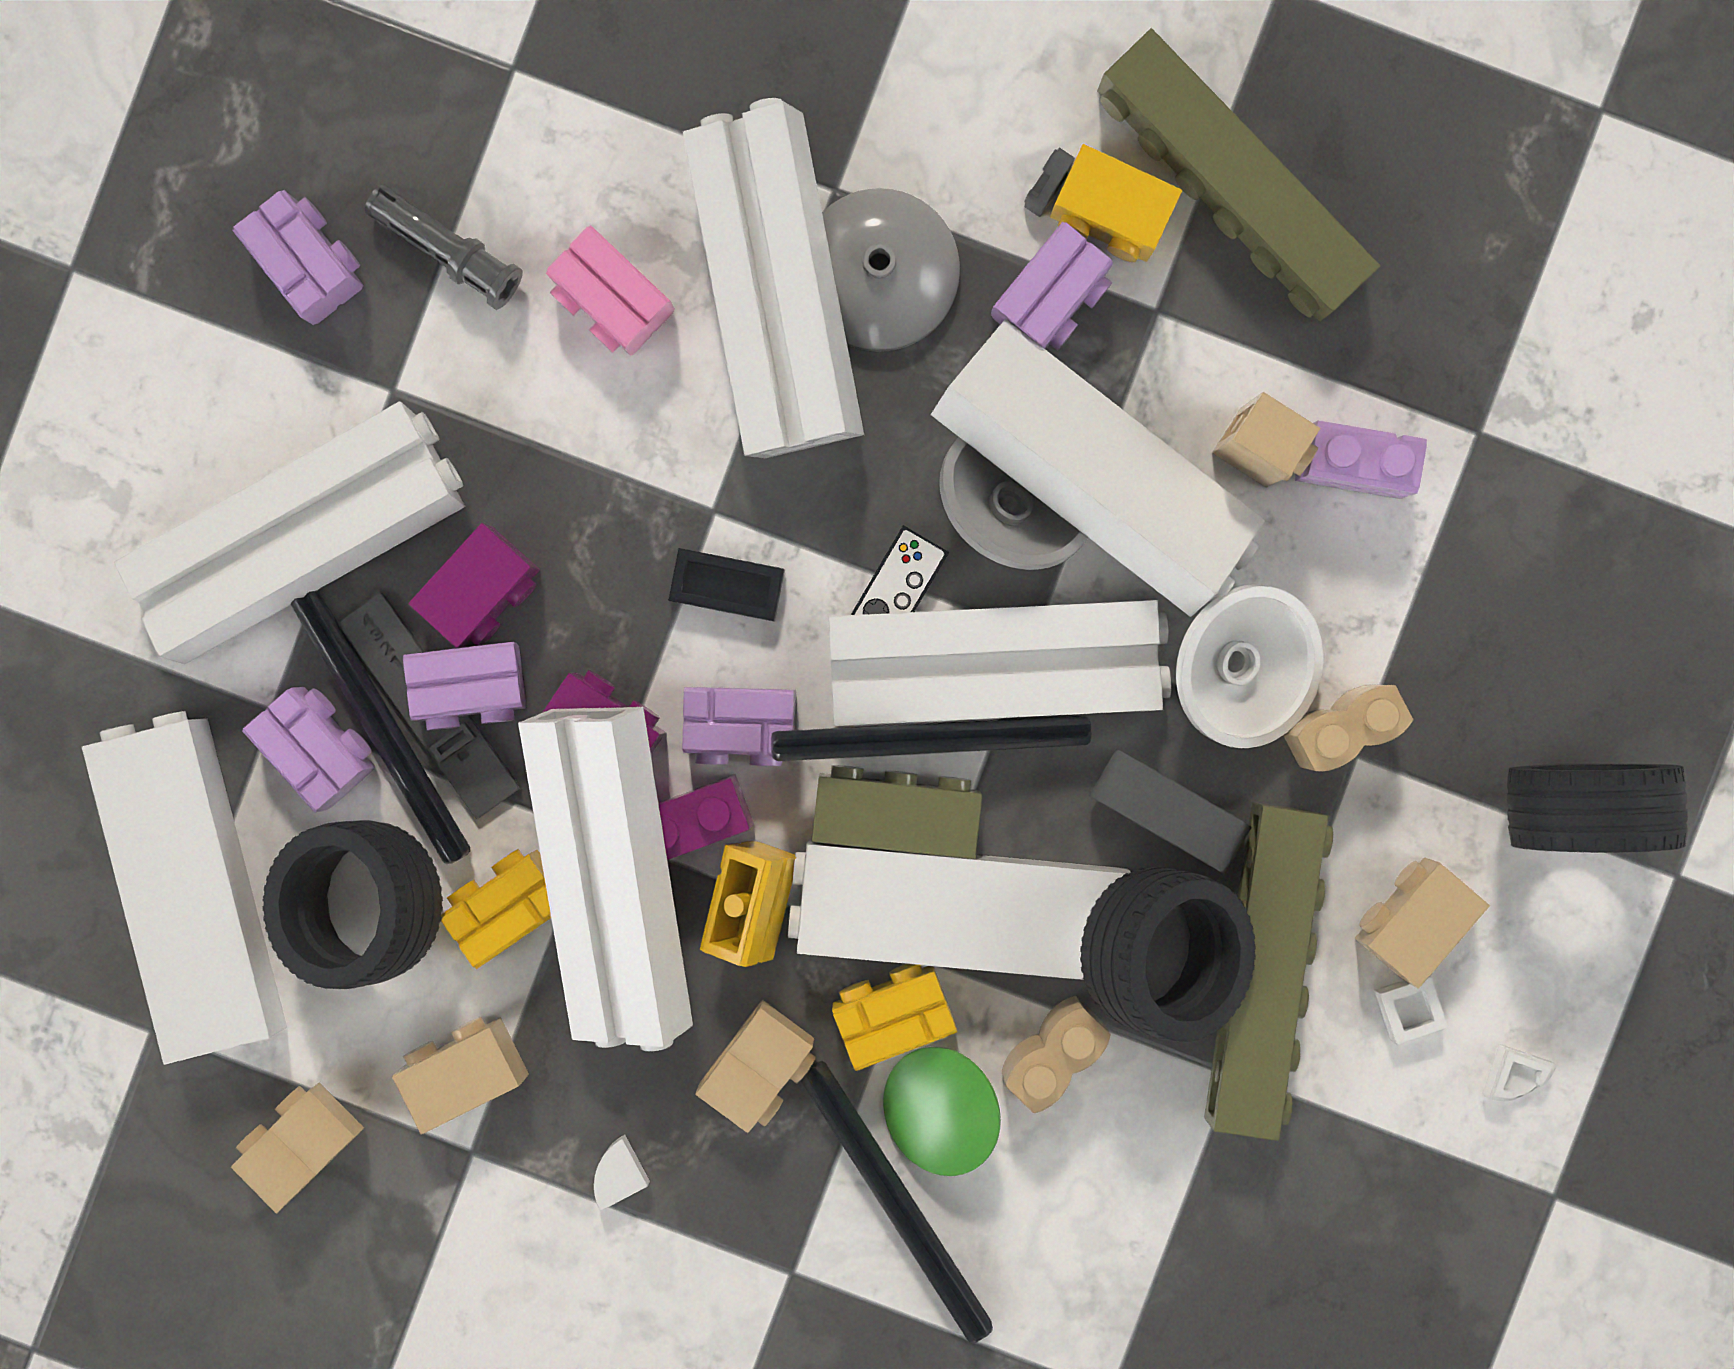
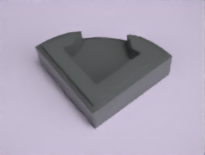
(1054, 174)

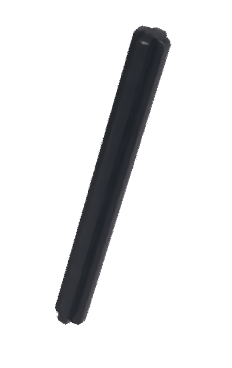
(381, 727)
(930, 738)
(897, 1202)

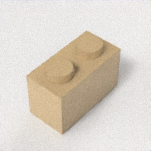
(1268, 441)
(1420, 920)
(460, 1074)

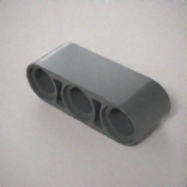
(1170, 811)

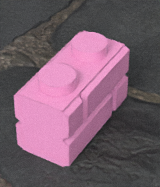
(609, 291)

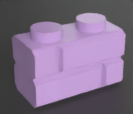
(298, 256)
(1054, 287)
(1366, 461)
(464, 683)
(735, 722)
(310, 747)

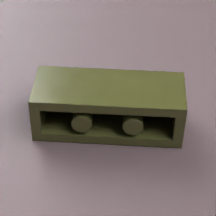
(897, 813)

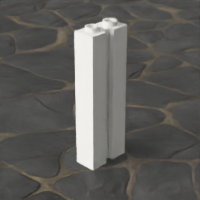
(773, 280)
(1100, 469)
(291, 533)
(998, 663)
(607, 875)
(184, 887)
(945, 909)

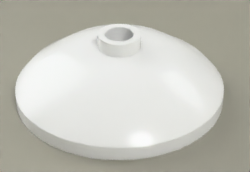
(1272, 668)

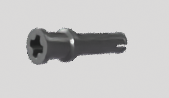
(463, 258)

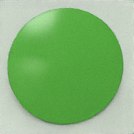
(941, 1111)

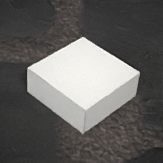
(1410, 1010)

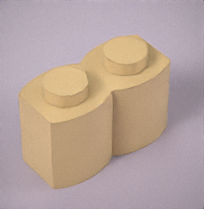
(1358, 718)
(1044, 1063)
(756, 1067)
(296, 1147)

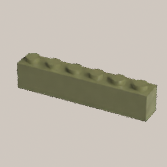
(1235, 177)
(1259, 1042)

